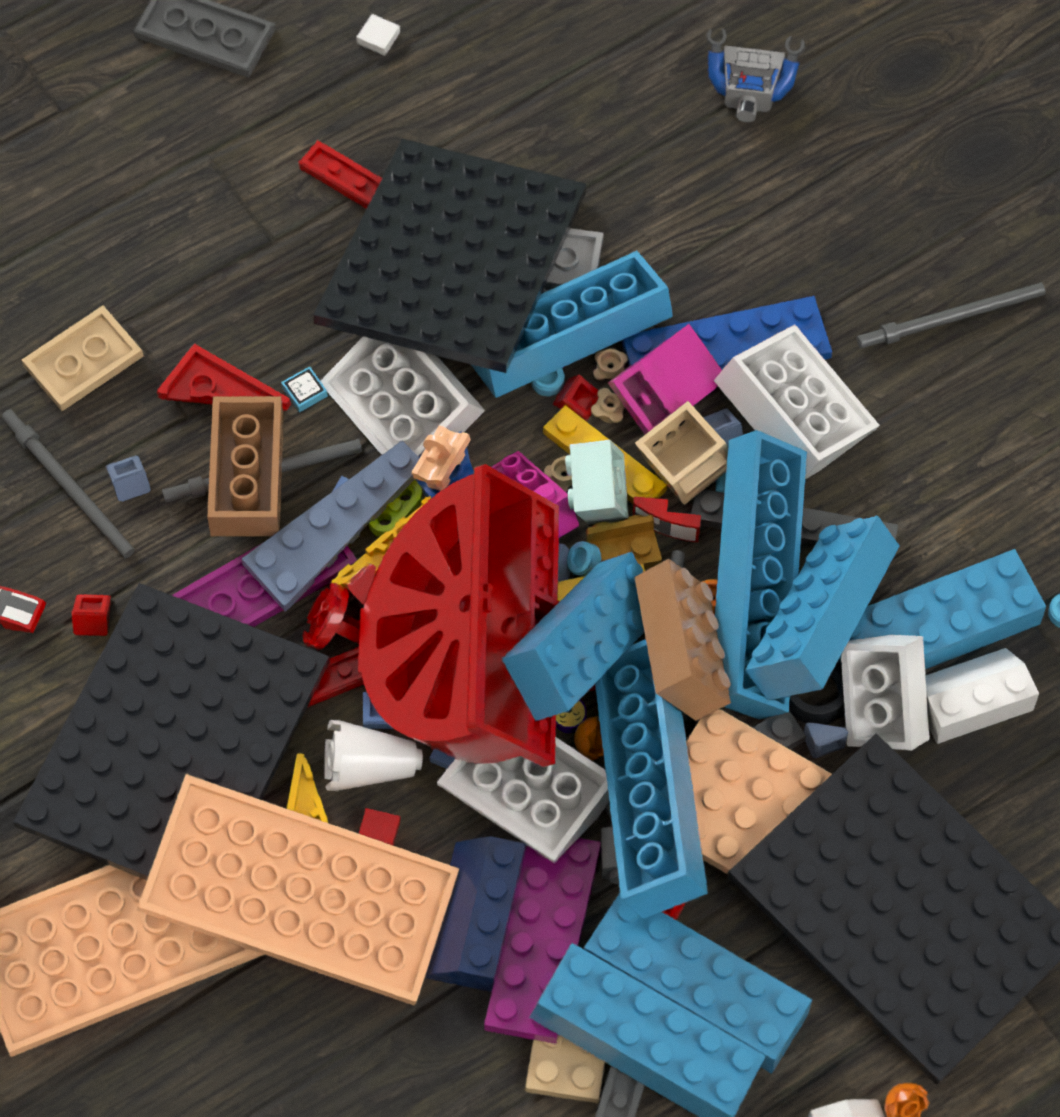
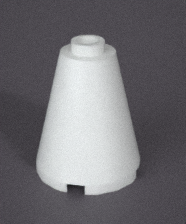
(367, 757)

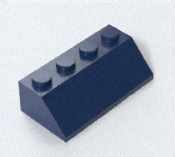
(477, 912)

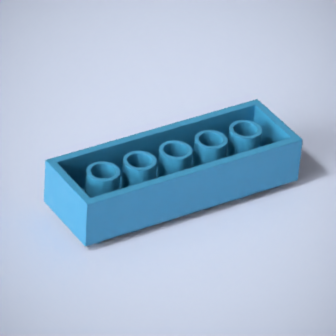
(584, 319)
(822, 608)
(960, 609)
(578, 638)
(702, 978)
(647, 1036)

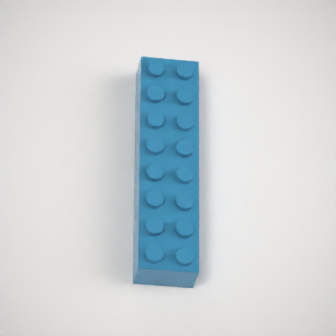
(757, 556)
(648, 789)

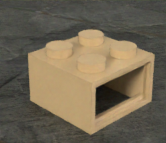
(686, 457)

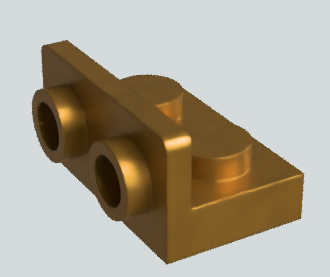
(631, 535)

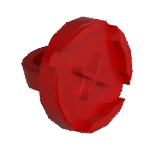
(329, 617)

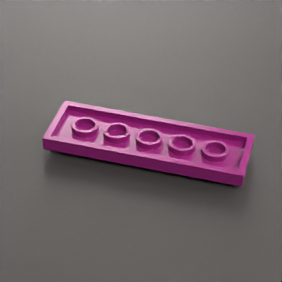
(240, 596)
(541, 927)

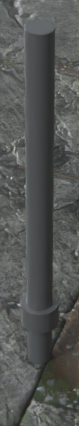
(891, 332)
(28, 439)
(197, 486)

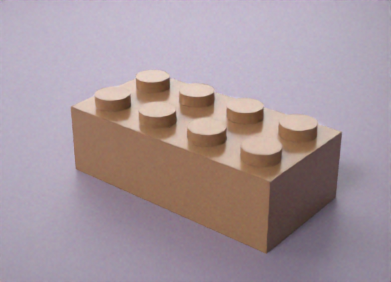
(245, 466)
(682, 640)

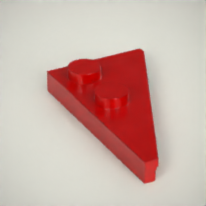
(206, 376)

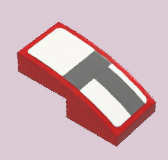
(671, 524)
(19, 610)

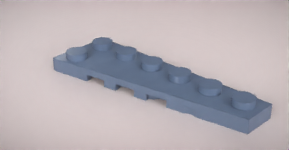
(311, 542)

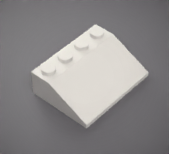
(399, 394)
(796, 397)
(532, 802)

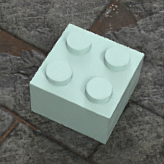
(597, 482)

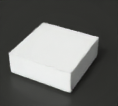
(378, 34)

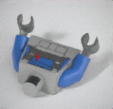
(751, 76)

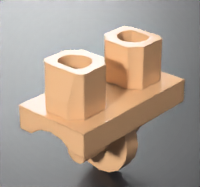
(440, 457)

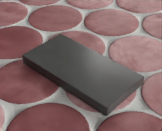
(207, 32)

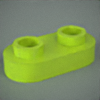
(398, 509)

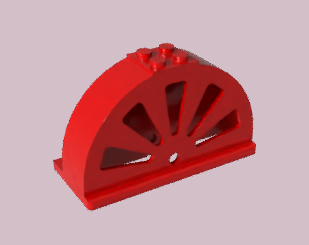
(447, 608)

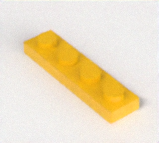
(570, 428)

